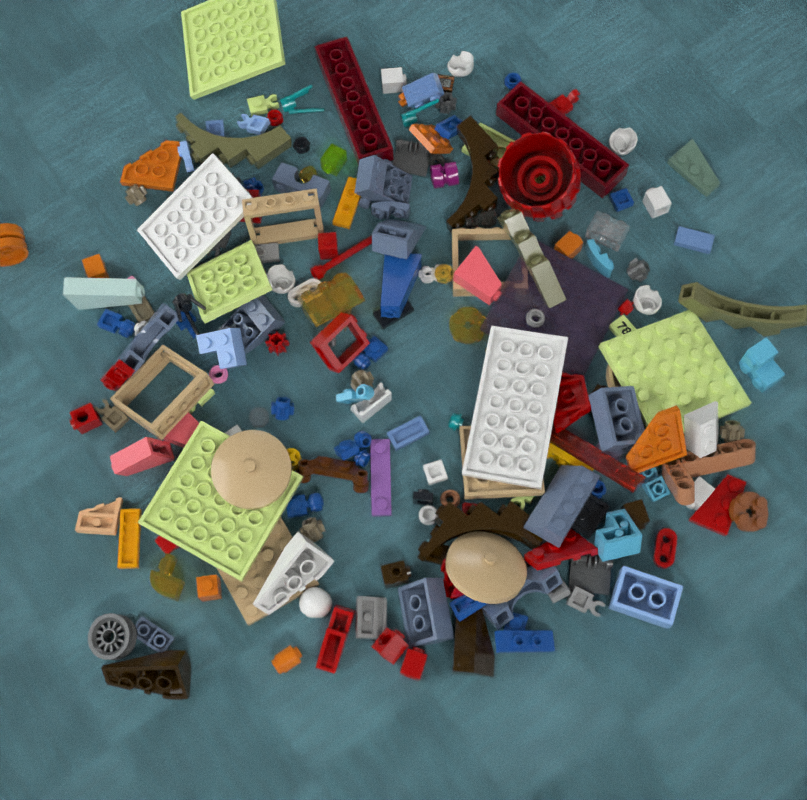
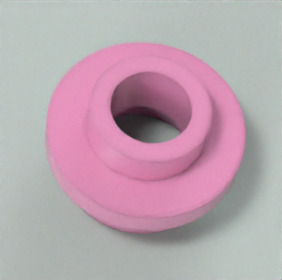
(214, 371)

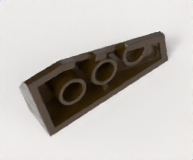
(473, 647)
(157, 673)

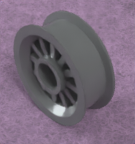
(111, 624)

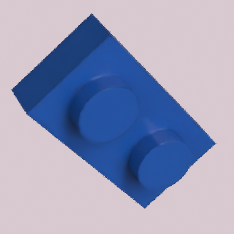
(448, 127)
(465, 606)

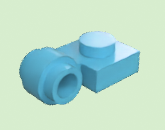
(363, 392)

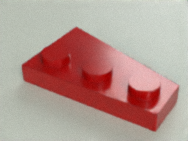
(715, 510)
(549, 555)

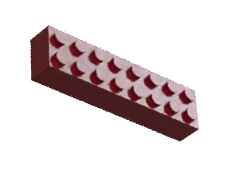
(353, 100)
(531, 113)

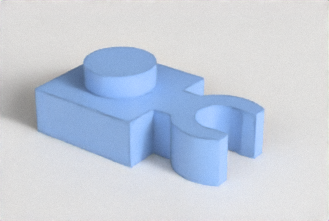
(254, 125)
(184, 151)

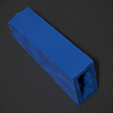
(398, 282)

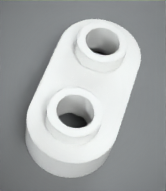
(298, 290)

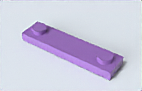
(380, 478)

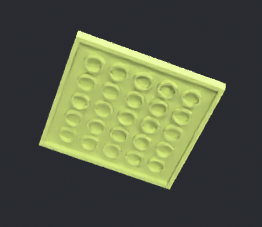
(230, 43)
(674, 366)
(200, 521)

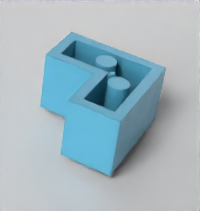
(760, 366)
(618, 537)

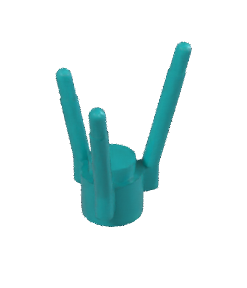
(288, 103)
(410, 117)

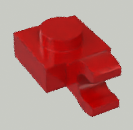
(564, 104)

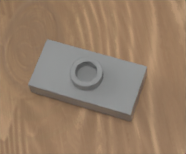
(268, 252)

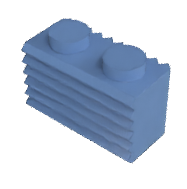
(423, 90)

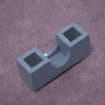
(286, 181)

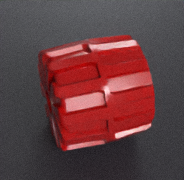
(534, 157)

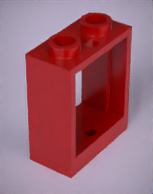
(321, 341)

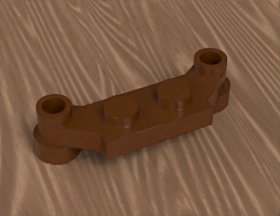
(334, 468)

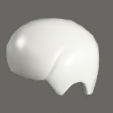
(461, 65)
(623, 141)
(281, 279)
(646, 300)
(315, 602)

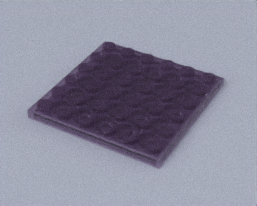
(582, 317)

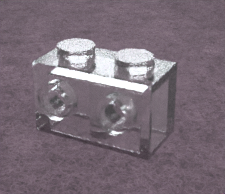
(607, 231)

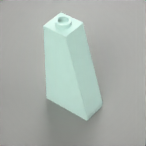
(102, 292)

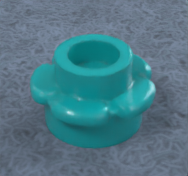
(455, 421)

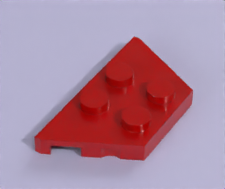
(571, 402)

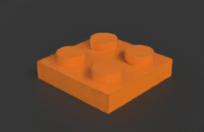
(431, 139)

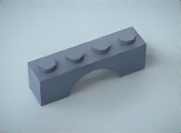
(148, 336)
(536, 581)

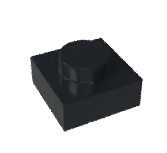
(423, 497)

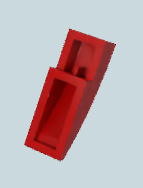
(335, 639)

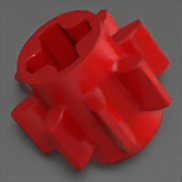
(282, 343)

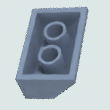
(616, 417)
(425, 612)

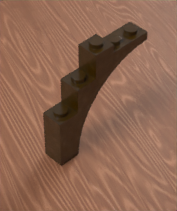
(479, 196)
(454, 523)

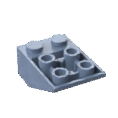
(382, 181)
(396, 237)
(255, 321)

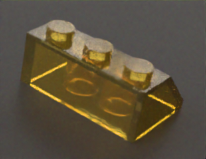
(330, 299)

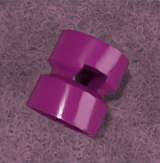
(444, 175)

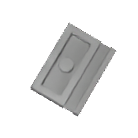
(370, 617)

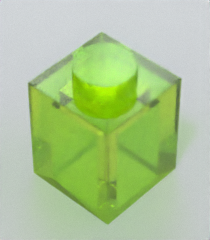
(333, 159)

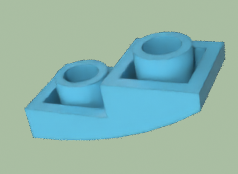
(599, 261)
(654, 485)

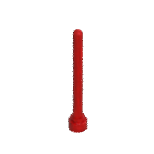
(319, 271)

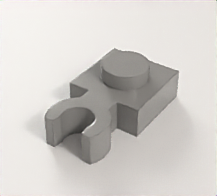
(582, 601)

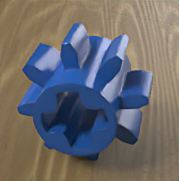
(252, 184)
(282, 408)

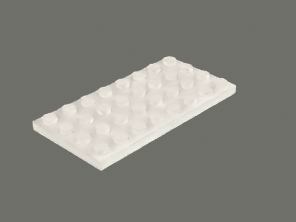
(515, 407)

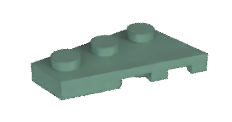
(694, 168)

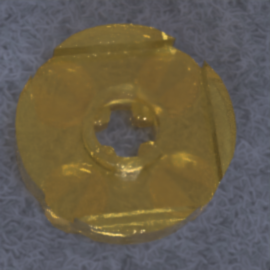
(460, 333)

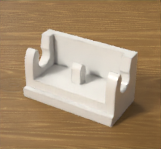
(368, 408)

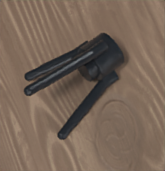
(184, 304)

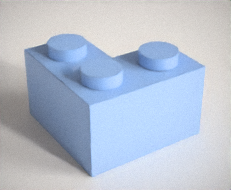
(227, 344)

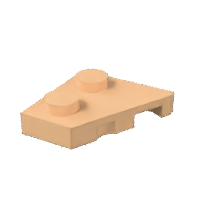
(100, 519)

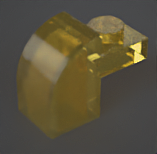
(163, 582)

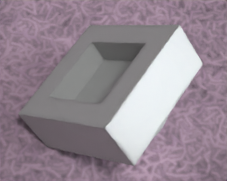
(559, 592)

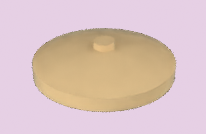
(251, 469)
(486, 567)

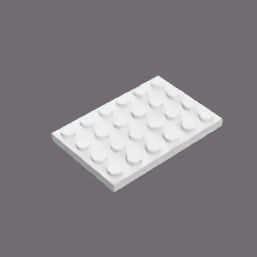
(195, 216)

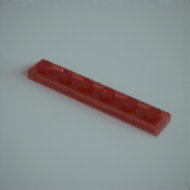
(597, 459)

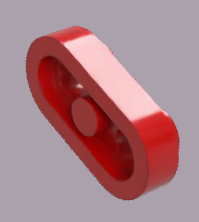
(664, 549)

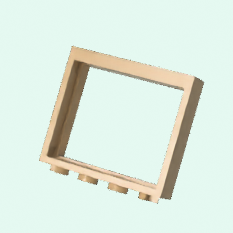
(283, 204)
(472, 234)
(180, 405)

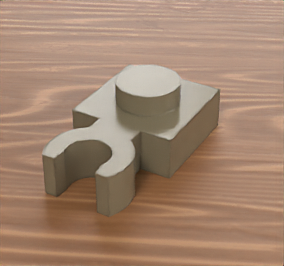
(112, 416)

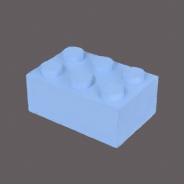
(645, 597)

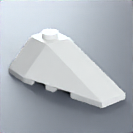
(295, 568)

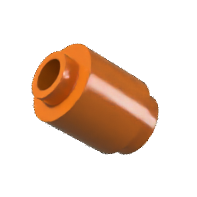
(287, 659)

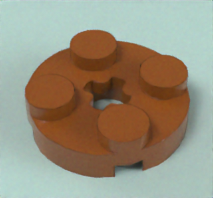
(759, 510)

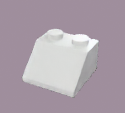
(702, 430)

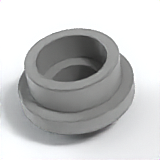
(535, 313)

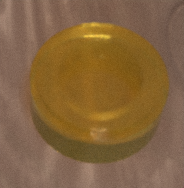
(307, 173)
(444, 274)

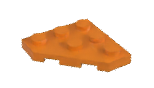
(155, 168)
(659, 442)

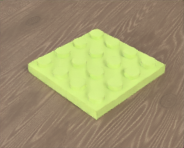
(229, 281)

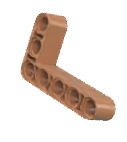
(679, 472)

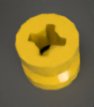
(294, 456)

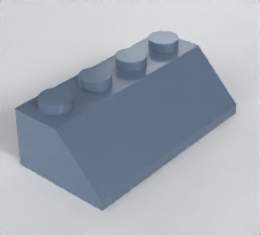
(562, 503)

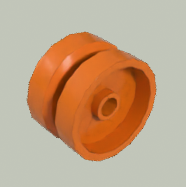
(12, 245)

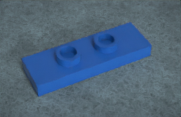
(524, 641)

